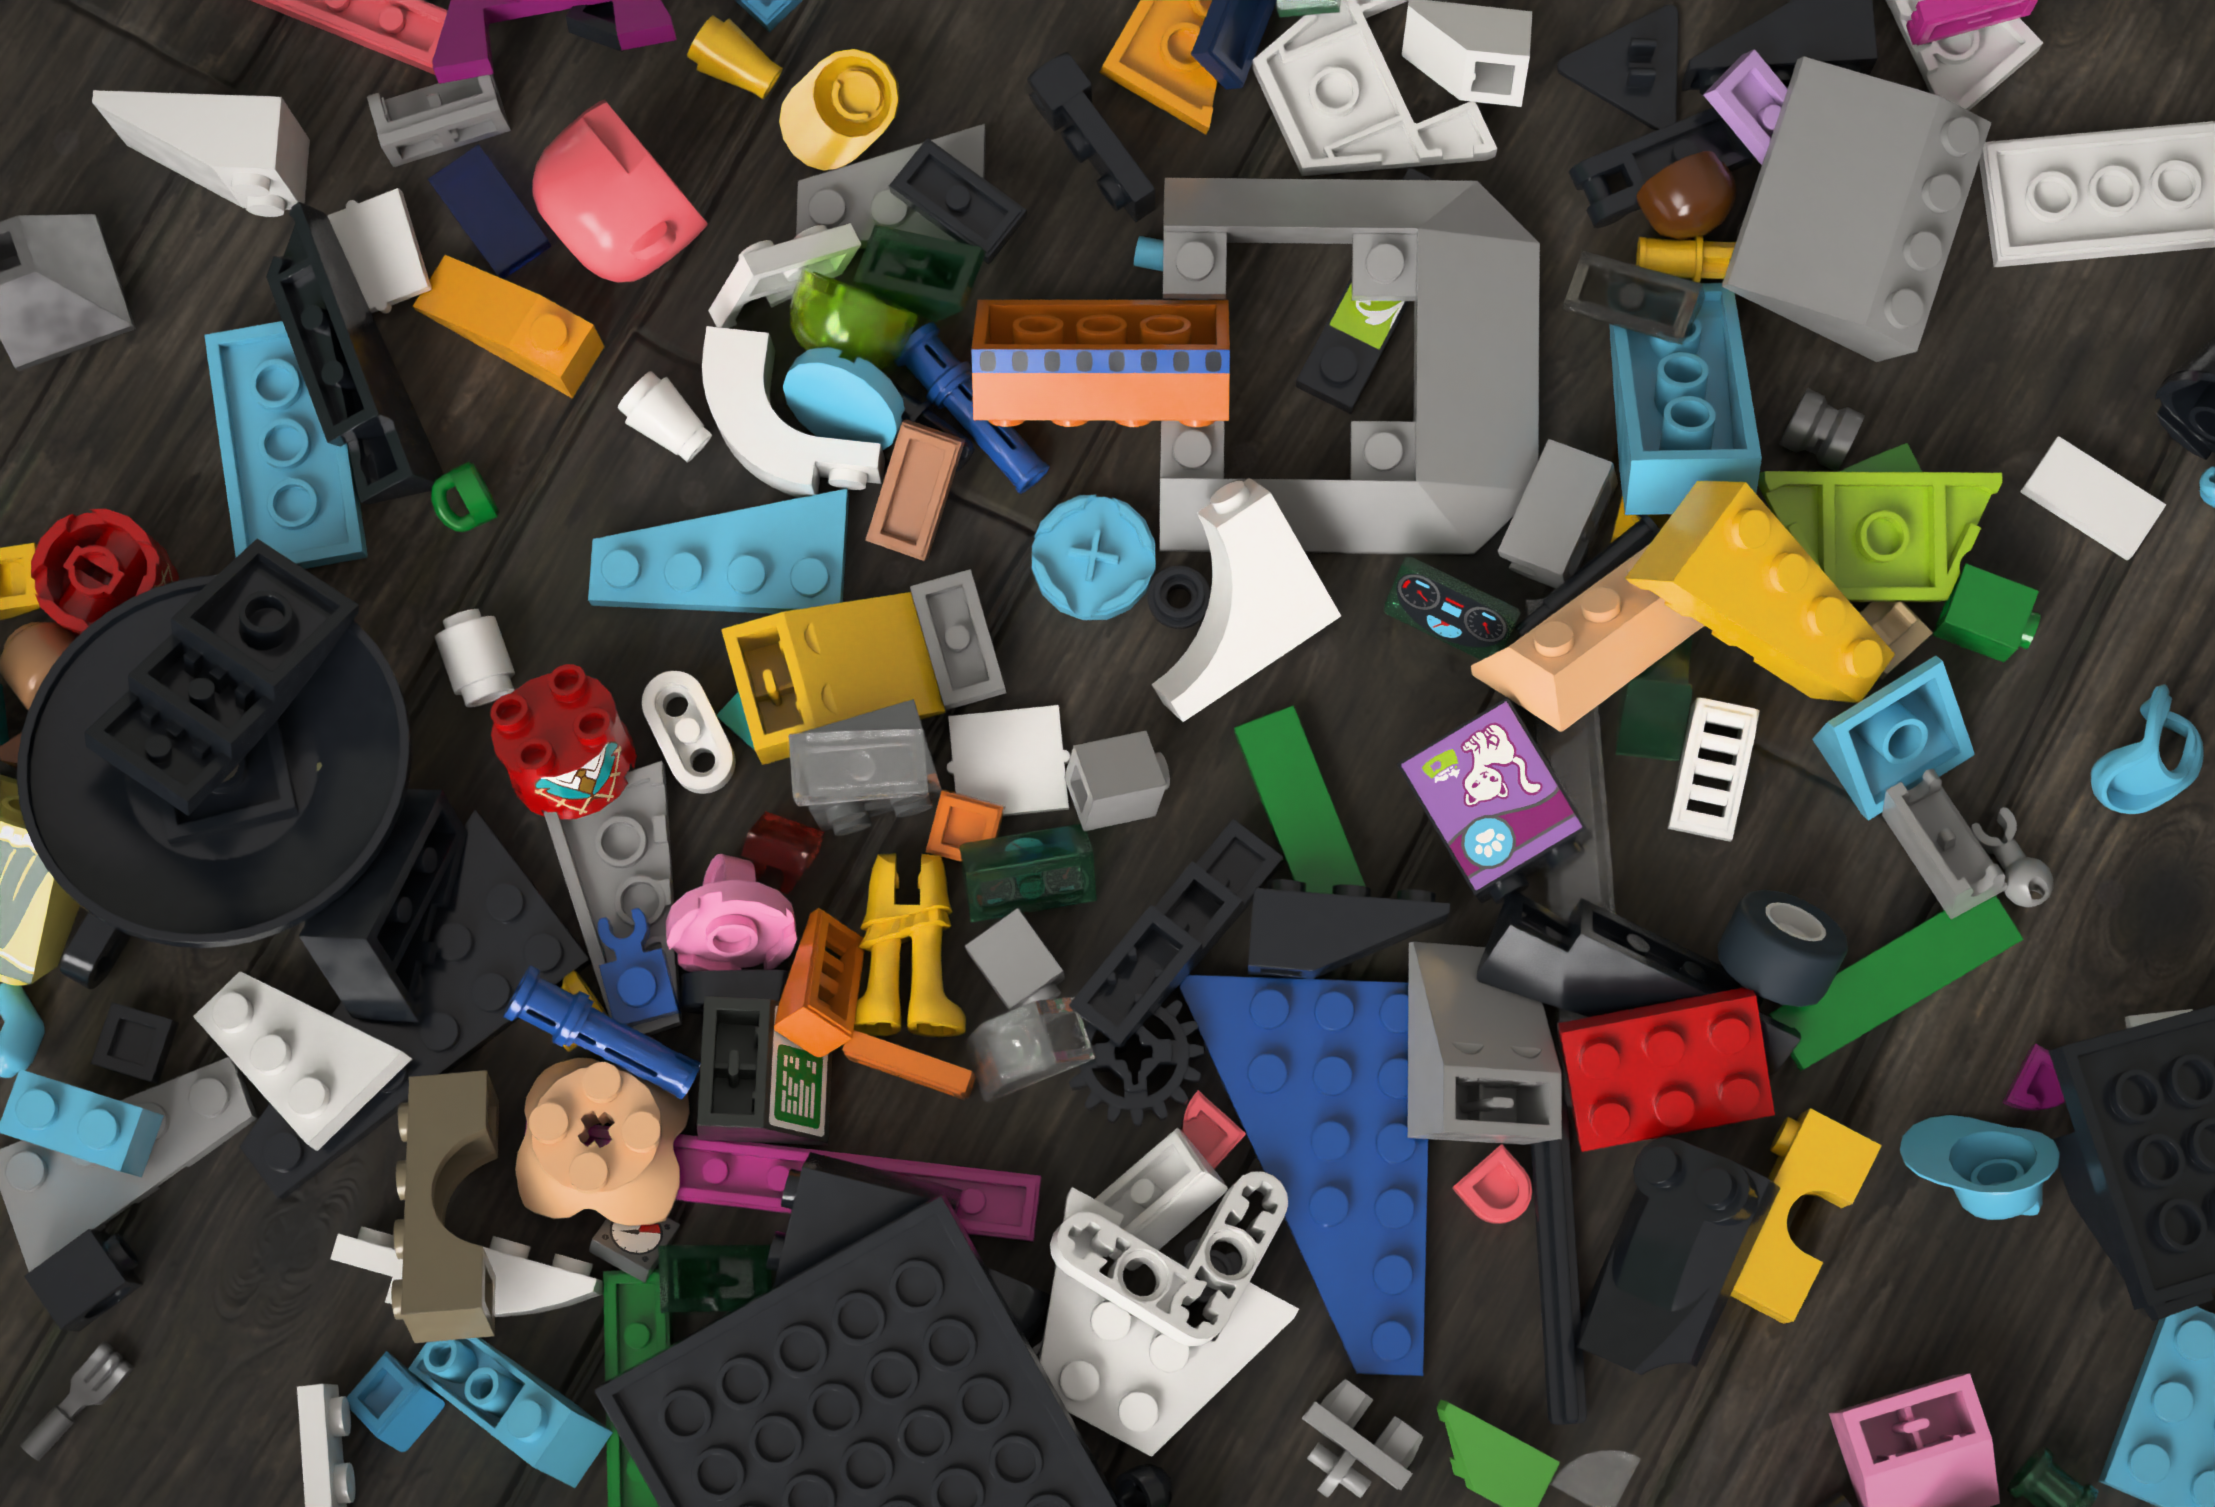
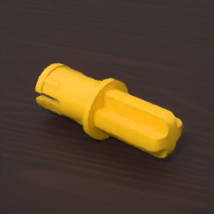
(1685, 257)

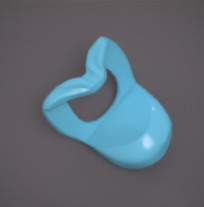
(2134, 775)

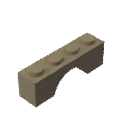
(444, 1280)

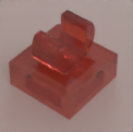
(783, 846)

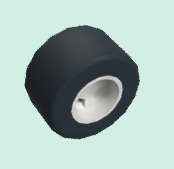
(1782, 948)

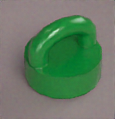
(473, 493)

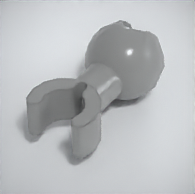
(2020, 872)

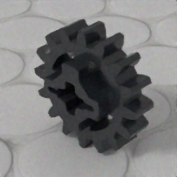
(1164, 1055)

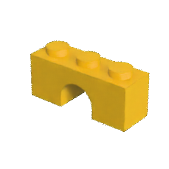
(1815, 1160)

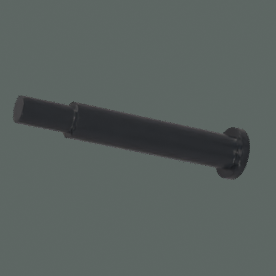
(1606, 561)

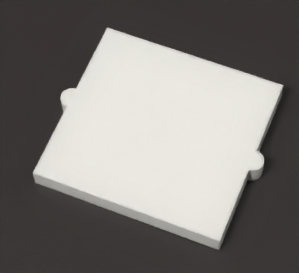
(382, 249)
(1011, 759)

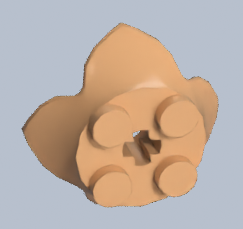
(626, 1180)

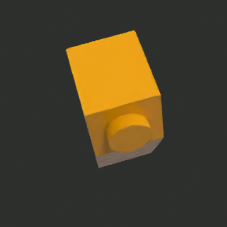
(512, 324)

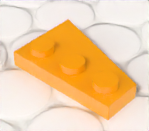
(1157, 59)

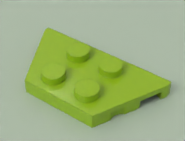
(1883, 530)

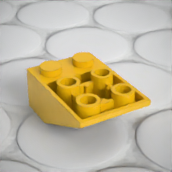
(828, 667)

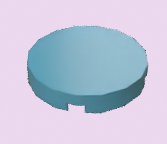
(843, 398)
(1093, 557)

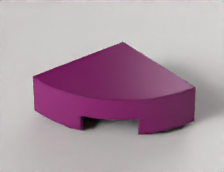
(2035, 1083)

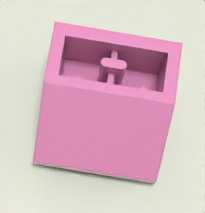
(1920, 1447)

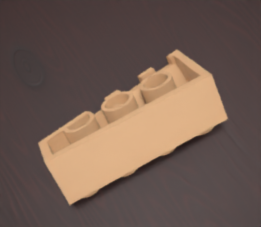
(1586, 649)

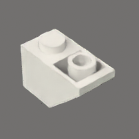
(1470, 49)

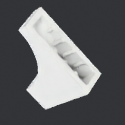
(1259, 601)

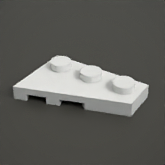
(1969, 63)
(298, 1056)

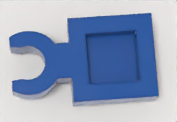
(638, 981)

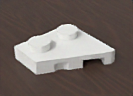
(775, 269)

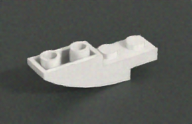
(521, 1283)

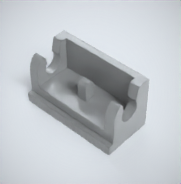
(438, 118)
(1558, 514)
(1942, 845)

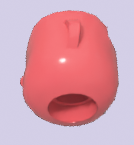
(612, 198)

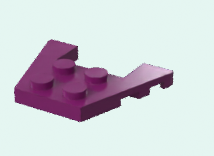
(465, 35)

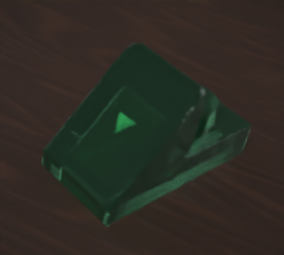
(1656, 708)

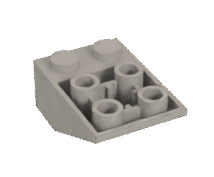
(1476, 1055)

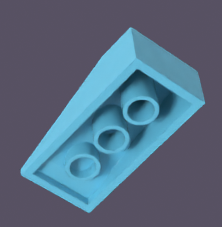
(1684, 409)

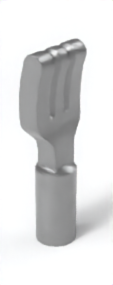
(89, 1386)

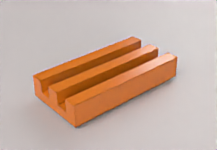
(909, 1065)

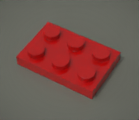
(1666, 1068)

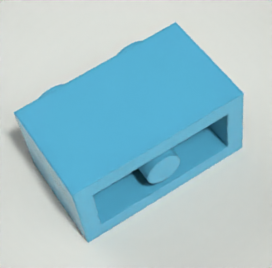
(80, 1123)

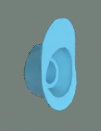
(1988, 1165)

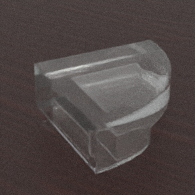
(1597, 1477)

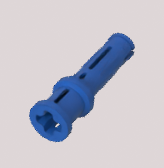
(951, 387)
(575, 1021)

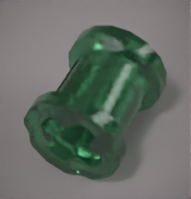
(2048, 1484)

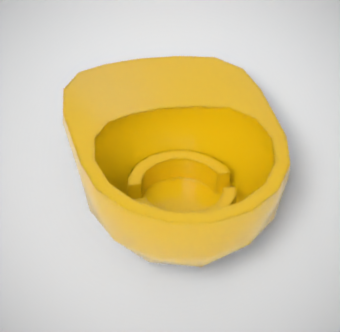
(839, 109)

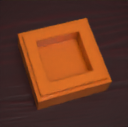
(961, 821)

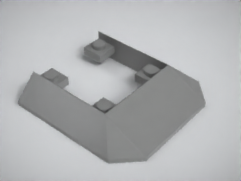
(1475, 295)

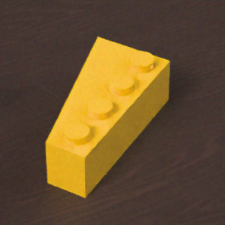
(1761, 591)

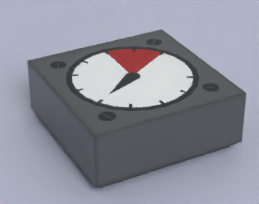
(633, 1247)

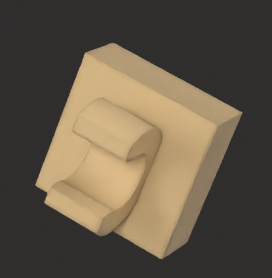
(1897, 628)

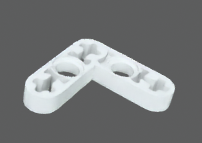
(1175, 1282)

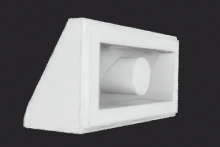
(1163, 1192)

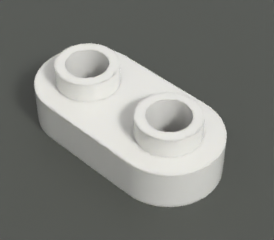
(688, 734)

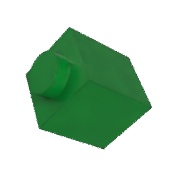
(1988, 614)

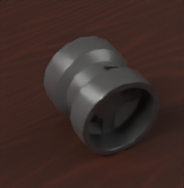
(1822, 430)

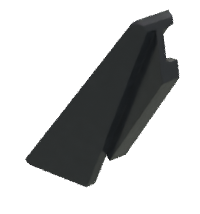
(348, 364)
(1604, 966)

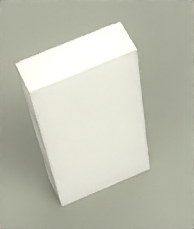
(2093, 498)

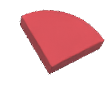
(1210, 1129)

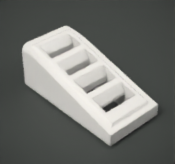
(1726, 715)

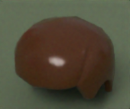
(1688, 196)

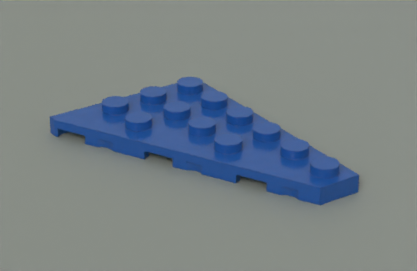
(1326, 1109)

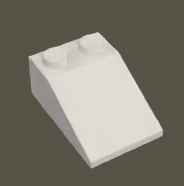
(227, 143)

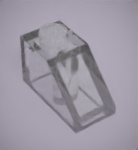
(1027, 1046)

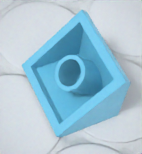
(1896, 736)

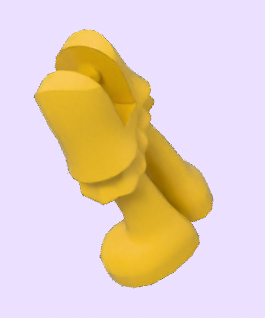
(886, 929)

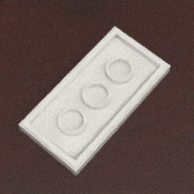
(2100, 193)

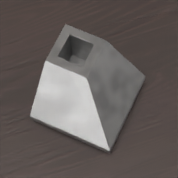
(57, 287)

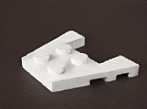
(1344, 106)
(1129, 1373)

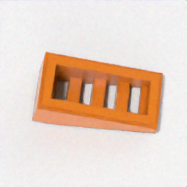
(803, 1016)

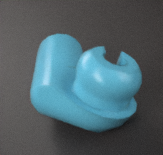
(21, 1030)

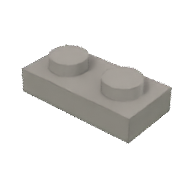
(958, 639)

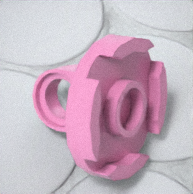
(731, 921)

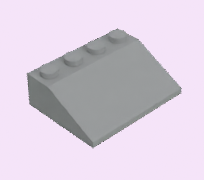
(1856, 208)

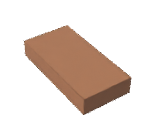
(915, 490)

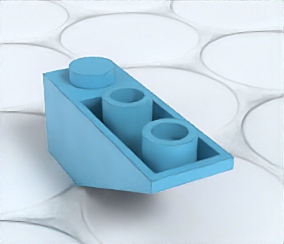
(513, 1406)

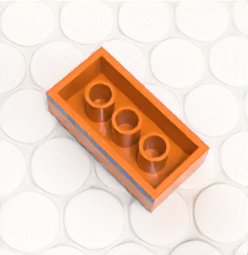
(1101, 361)

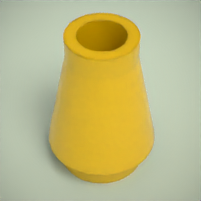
(733, 57)

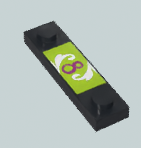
(1351, 344)

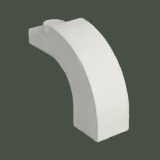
(737, 389)

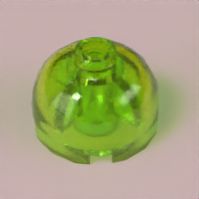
(848, 319)

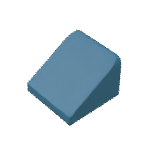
(394, 1403)

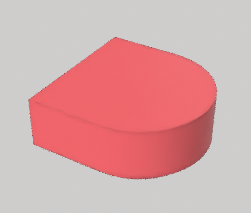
(1496, 1188)

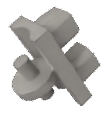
(1386, 1457)

